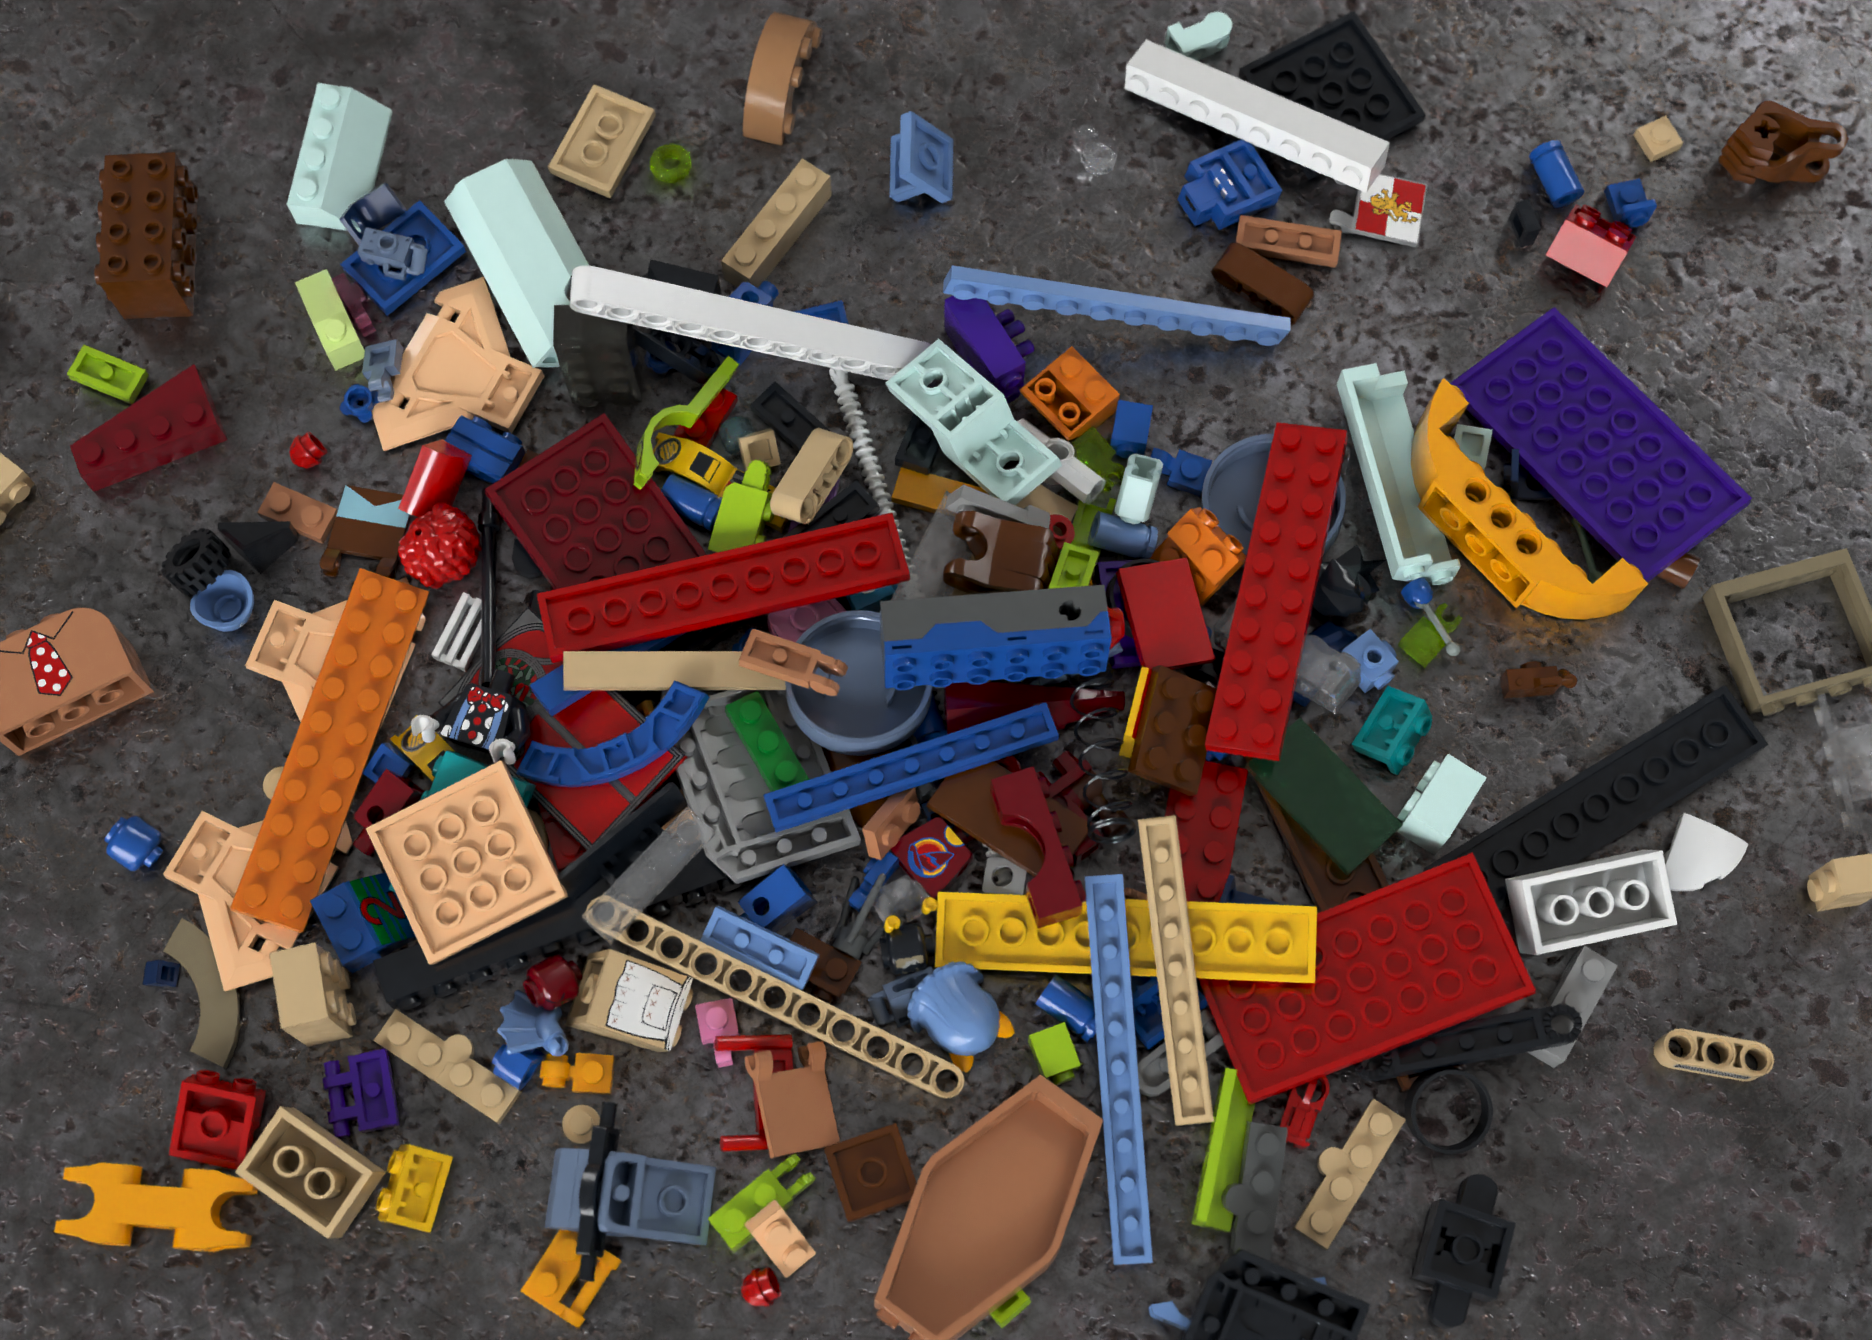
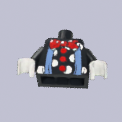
(481, 719)

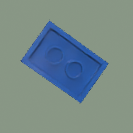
(426, 230)

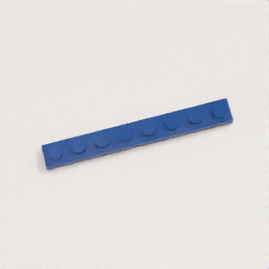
(910, 767)

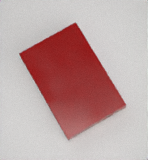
(1165, 615)

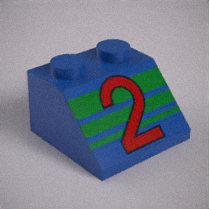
(363, 920)

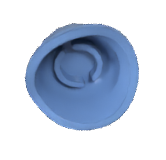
(225, 603)

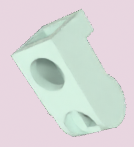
(1200, 39)

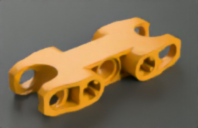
(126, 1204)

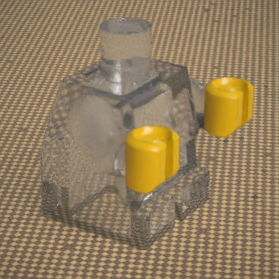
(902, 901)

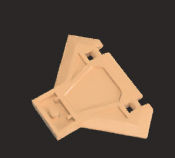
(456, 372)
(295, 647)
(212, 867)

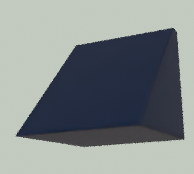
(161, 973)

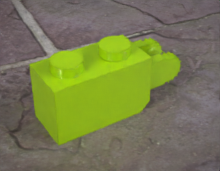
(744, 510)
(733, 1215)

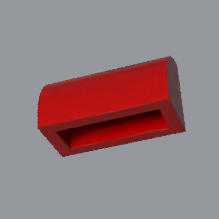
(434, 477)

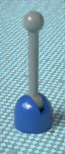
(1418, 595)

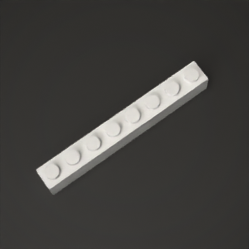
(1256, 115)

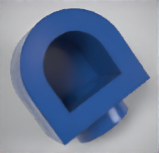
(517, 1067)

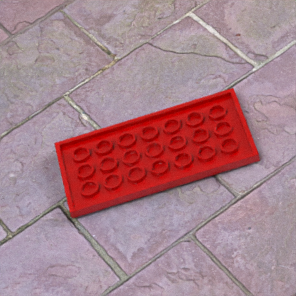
(1383, 978)

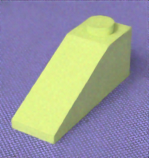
(330, 319)

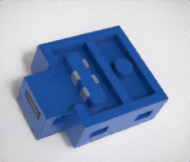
(1228, 185)

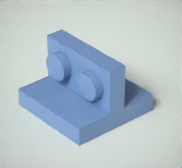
(920, 161)

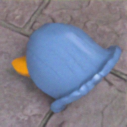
(958, 1012)

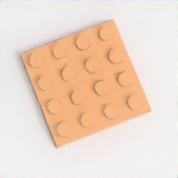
(466, 862)

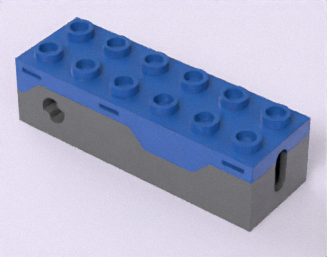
(997, 636)

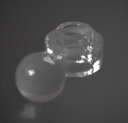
(1096, 157)

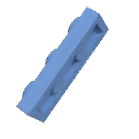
(760, 947)

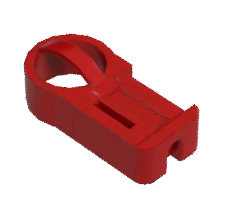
(1301, 1114)

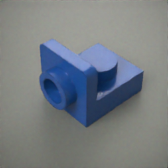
(1629, 203)

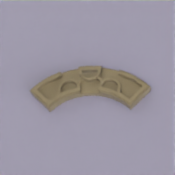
(218, 1009)

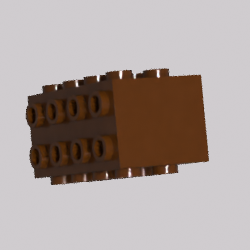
(147, 235)

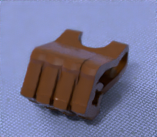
(1785, 133)
(1005, 555)

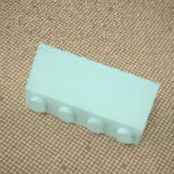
(337, 155)

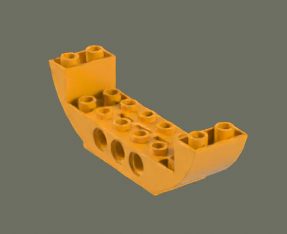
(1497, 534)

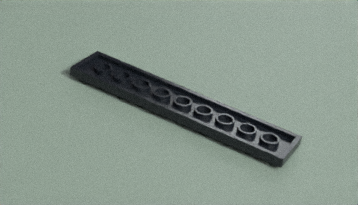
(1615, 793)

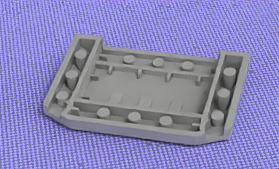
(729, 790)

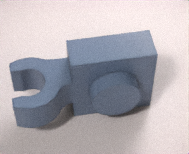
(380, 364)

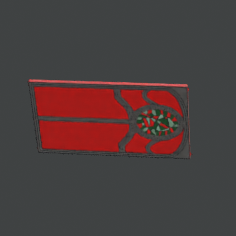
(594, 719)

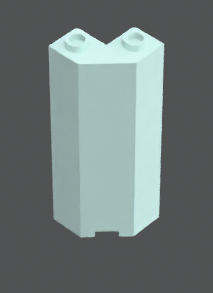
(519, 248)
(1383, 448)

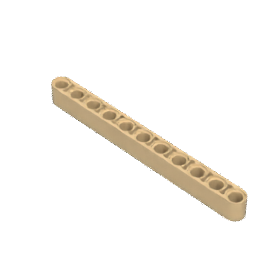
(795, 999)

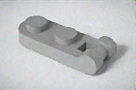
(1154, 1070)

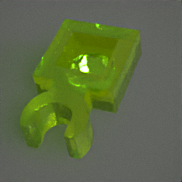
(1096, 454)
(1423, 639)

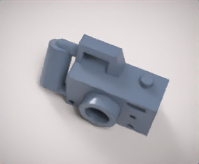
(392, 252)
(898, 996)

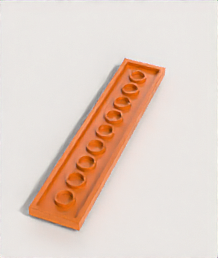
(330, 751)

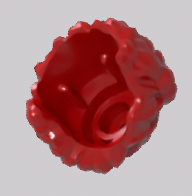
(440, 546)

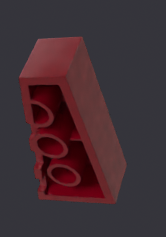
(151, 432)

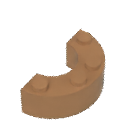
(775, 75)

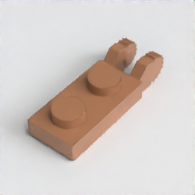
(791, 662)

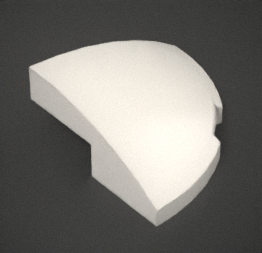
(1701, 854)

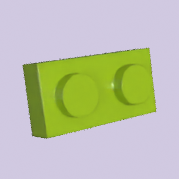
(108, 374)

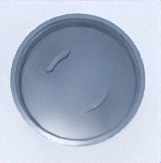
(1235, 487)
(864, 713)

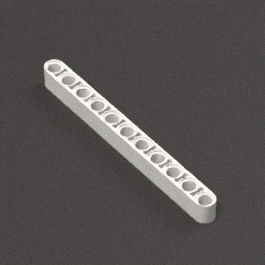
(739, 323)

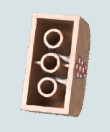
(64, 677)

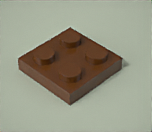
(871, 1172)

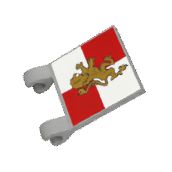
(1386, 212)

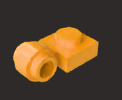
(590, 1074)

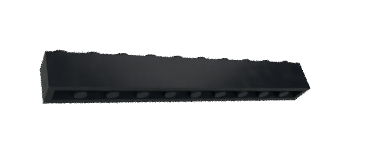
(409, 977)

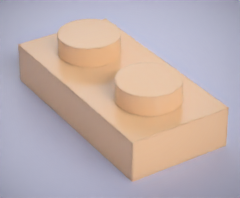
(780, 1238)

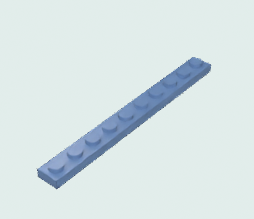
(1116, 305)
(1118, 1070)

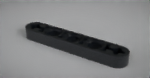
(655, 344)

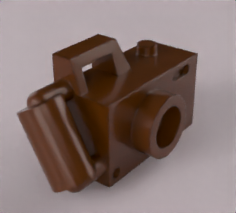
(1535, 680)

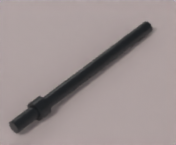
(488, 524)

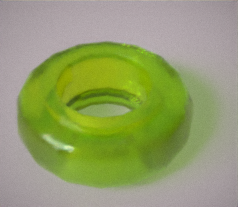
(670, 151)

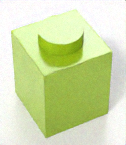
(1054, 1054)

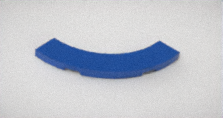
(621, 754)

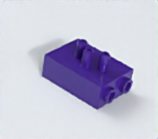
(987, 343)

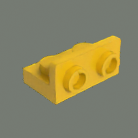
(413, 1187)

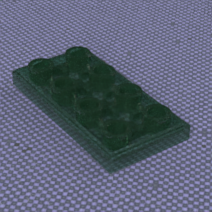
(1325, 798)

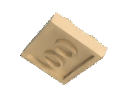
(602, 141)

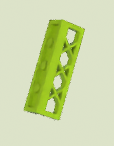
(1222, 1153)

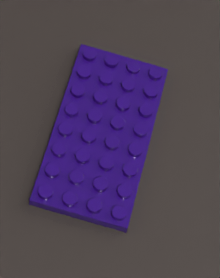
(1600, 445)

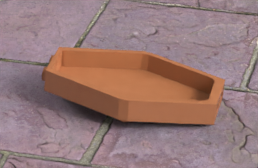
(988, 1213)

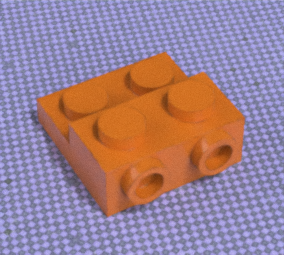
(1209, 551)

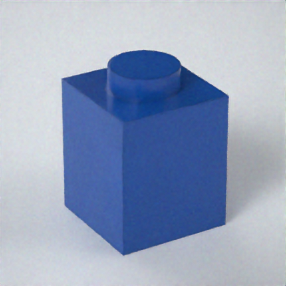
(1131, 428)

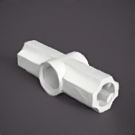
(1073, 473)

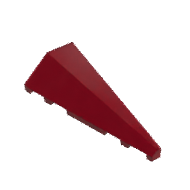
(975, 704)

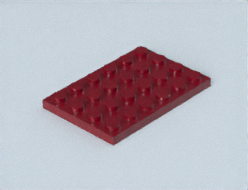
(583, 513)

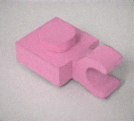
(714, 1020)

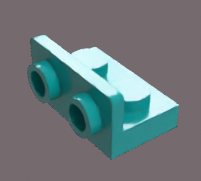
(1394, 729)

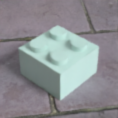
(1443, 800)

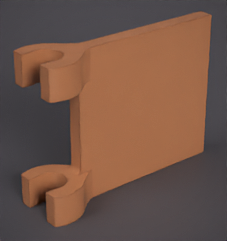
(794, 1102)

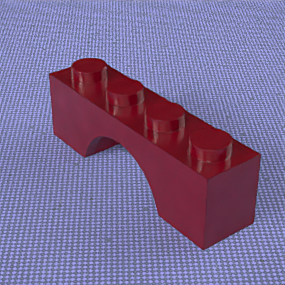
(1022, 804)

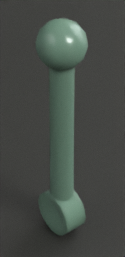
(1594, 574)

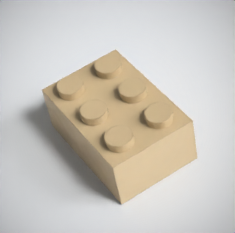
(312, 994)
(310, 1172)

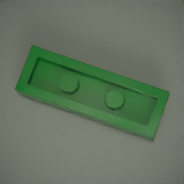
(765, 742)

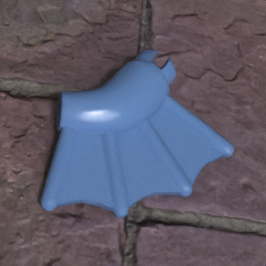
(531, 1027)

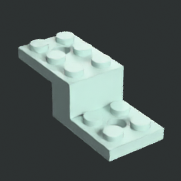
(973, 423)

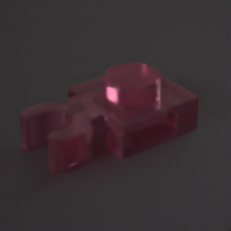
(352, 297)

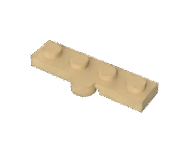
(448, 1064)
(1347, 1173)

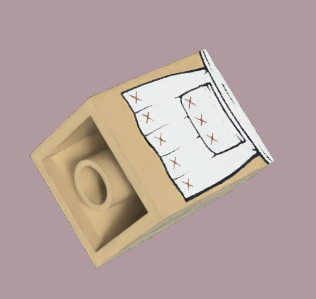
(630, 1001)

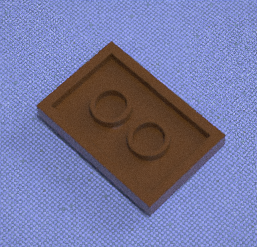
(1173, 731)

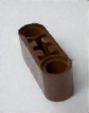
(1262, 282)

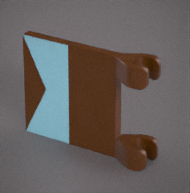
(367, 527)

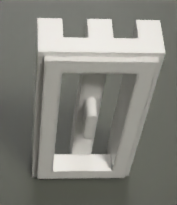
(450, 629)

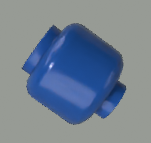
(133, 843)

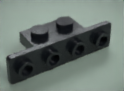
(624, 843)

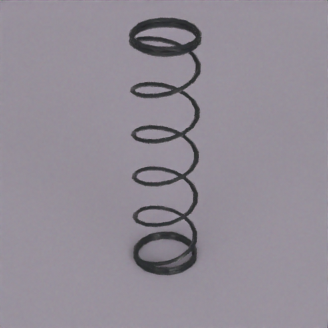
(1093, 684)

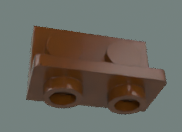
(833, 969)

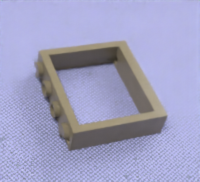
(1854, 602)

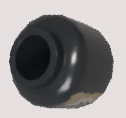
(907, 949)

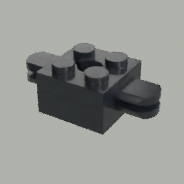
(1463, 1251)

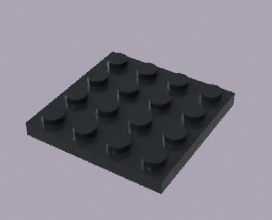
(1340, 76)

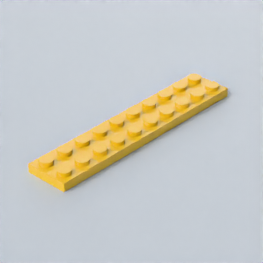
(1226, 938)

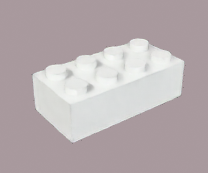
(1590, 901)

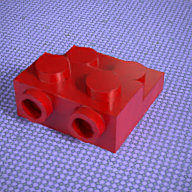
(216, 1119)

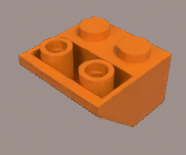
(1071, 395)

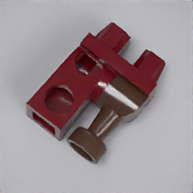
(1069, 792)

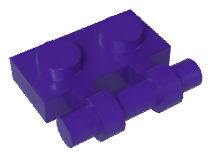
(372, 1091)

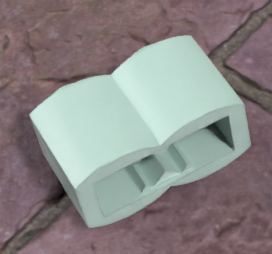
(1138, 488)

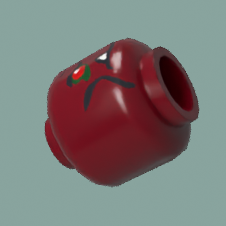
(552, 982)

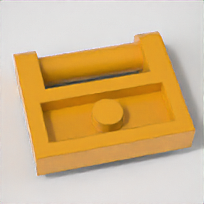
(558, 1272)

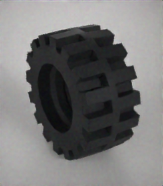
(196, 561)

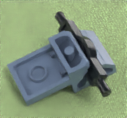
(625, 1195)

